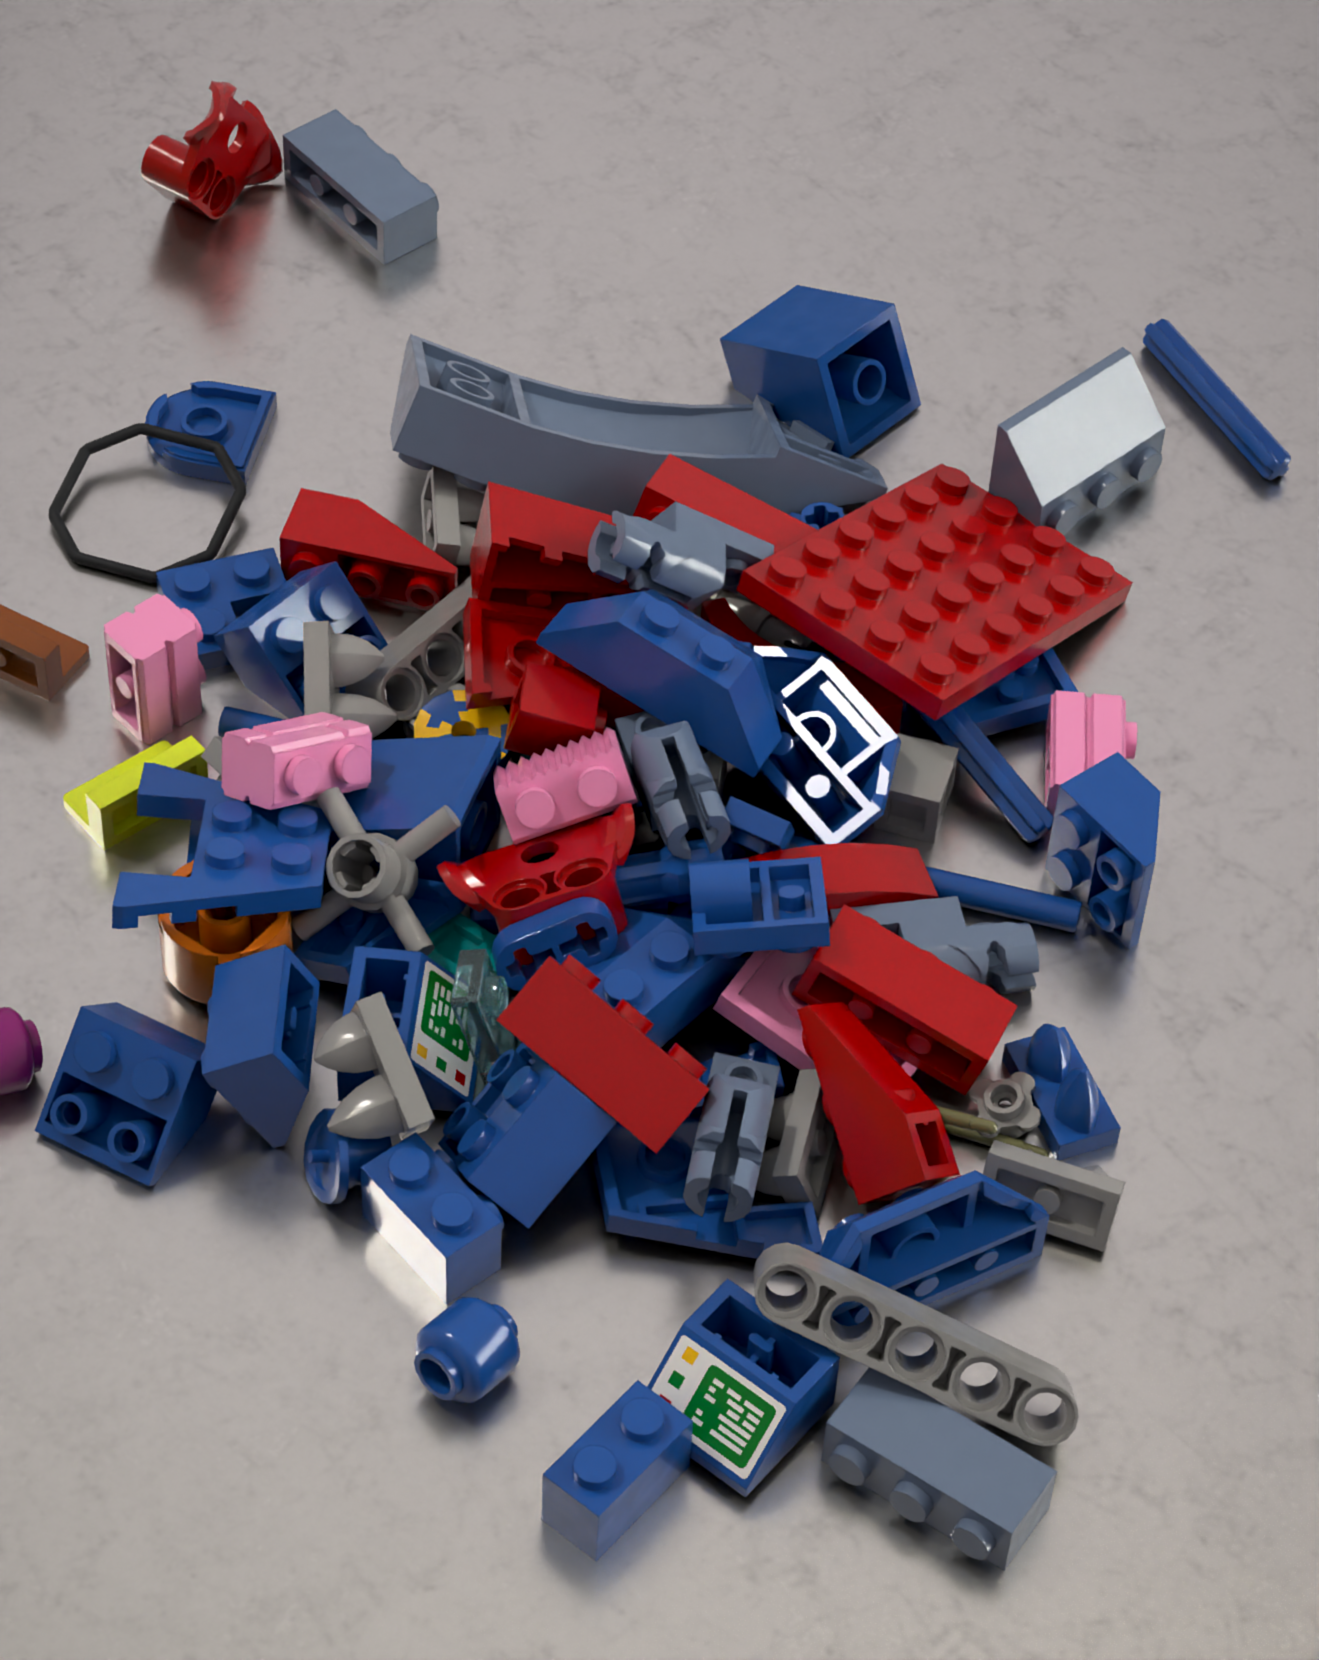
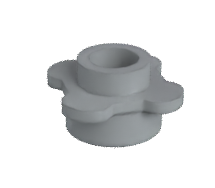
(1013, 1120)

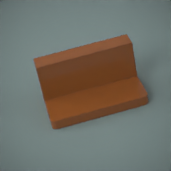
(37, 655)

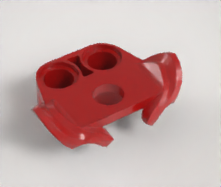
(206, 171)
(580, 868)

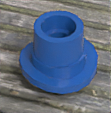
(335, 1160)

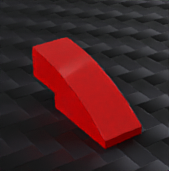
(865, 872)

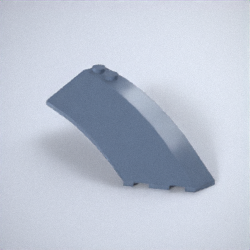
(604, 447)

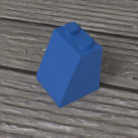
(826, 363)
(418, 778)

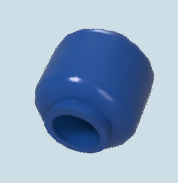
(467, 1350)

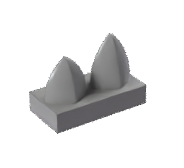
(445, 510)
(336, 662)
(394, 1097)
(807, 1148)
(1078, 1199)

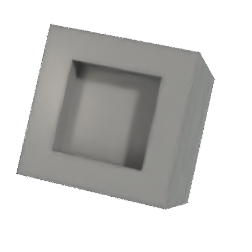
(919, 789)

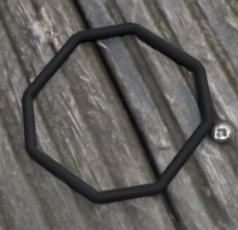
(163, 434)

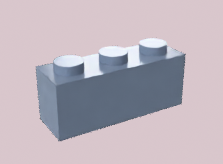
(360, 186)
(938, 1467)

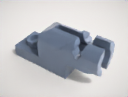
(674, 553)
(672, 781)
(984, 951)
(731, 1134)

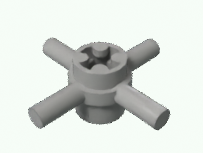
(357, 882)

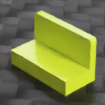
(109, 801)

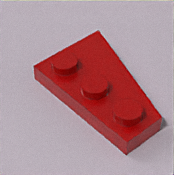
(498, 647)

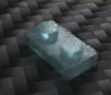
(477, 1002)

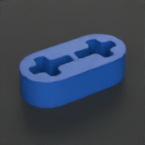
(555, 935)

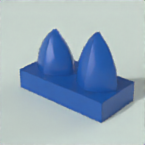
(1070, 1102)

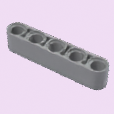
(405, 671)
(933, 1372)

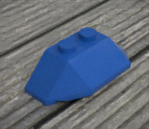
(673, 670)
(833, 747)
(661, 975)
(937, 1240)

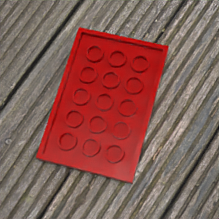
(935, 589)

